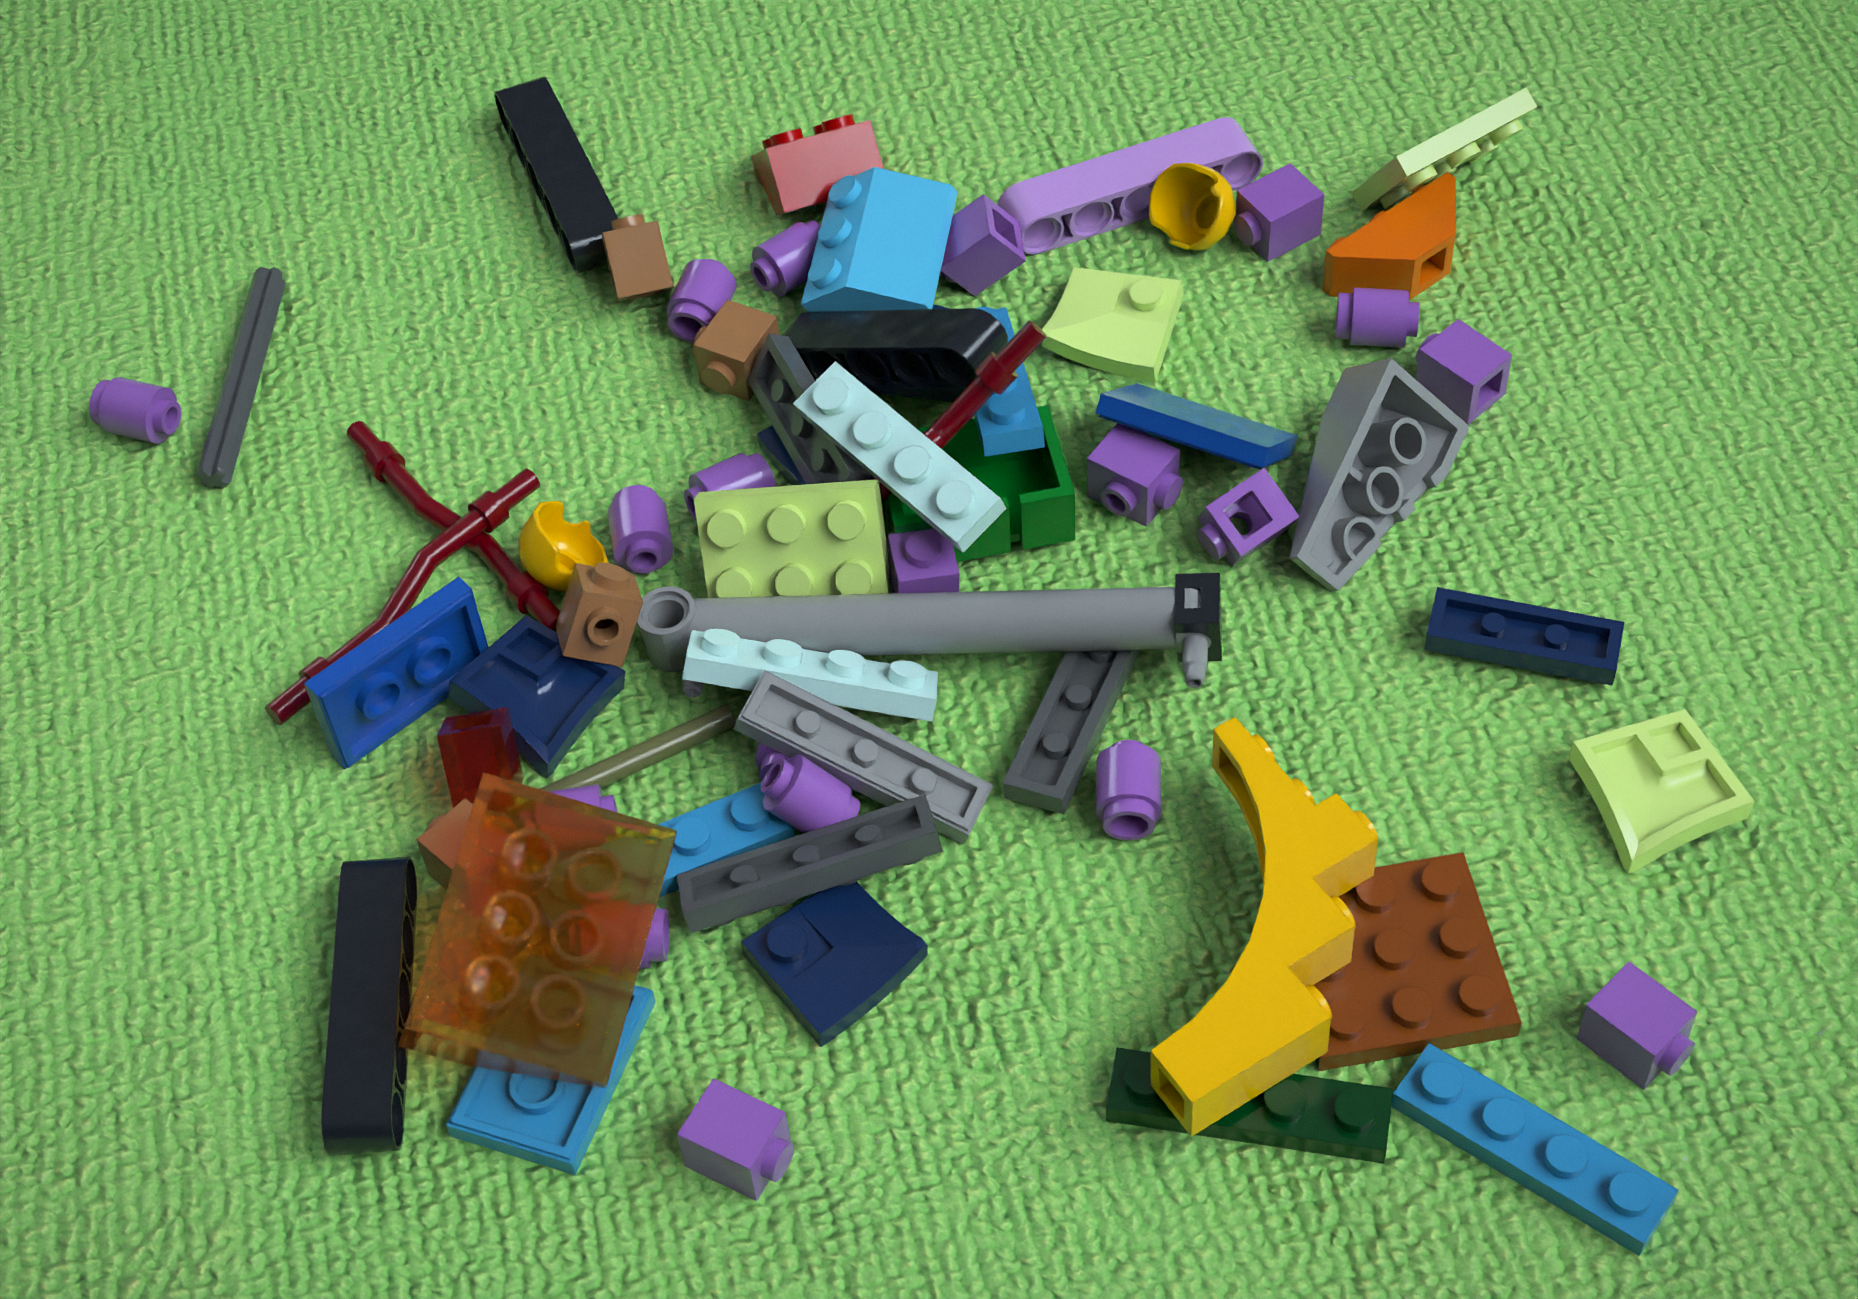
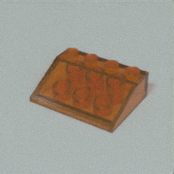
(539, 936)

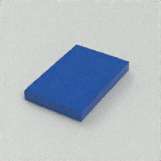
(1196, 425)
(396, 673)

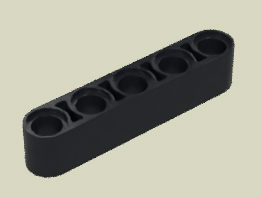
(557, 170)
(899, 345)
(369, 1007)

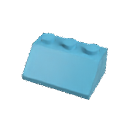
(880, 243)

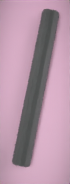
(241, 378)

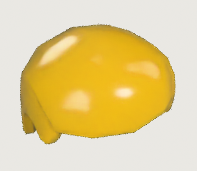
(1192, 205)
(553, 546)

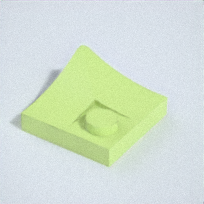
(1115, 321)
(1658, 786)

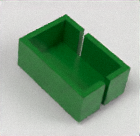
(1029, 482)

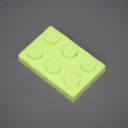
(1444, 152)
(794, 540)

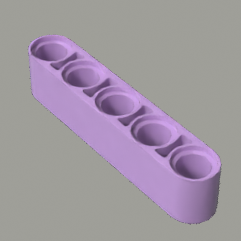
(1117, 185)

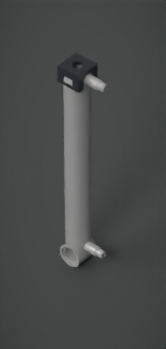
(952, 622)

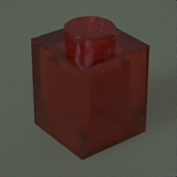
(478, 745)

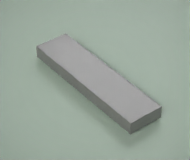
(861, 754)

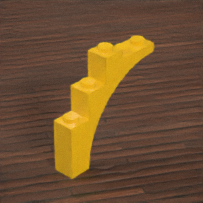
(1268, 1011)

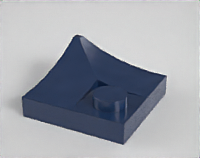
(546, 693)
(834, 958)

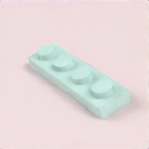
(900, 457)
(836, 676)

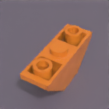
(1399, 247)

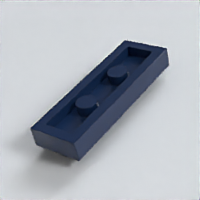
(1524, 636)

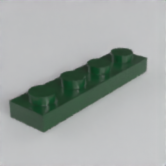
(1293, 1114)

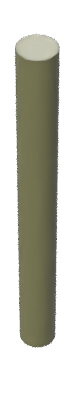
(650, 751)

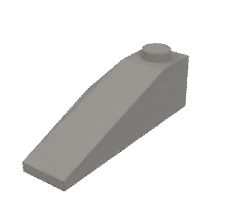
(1371, 461)

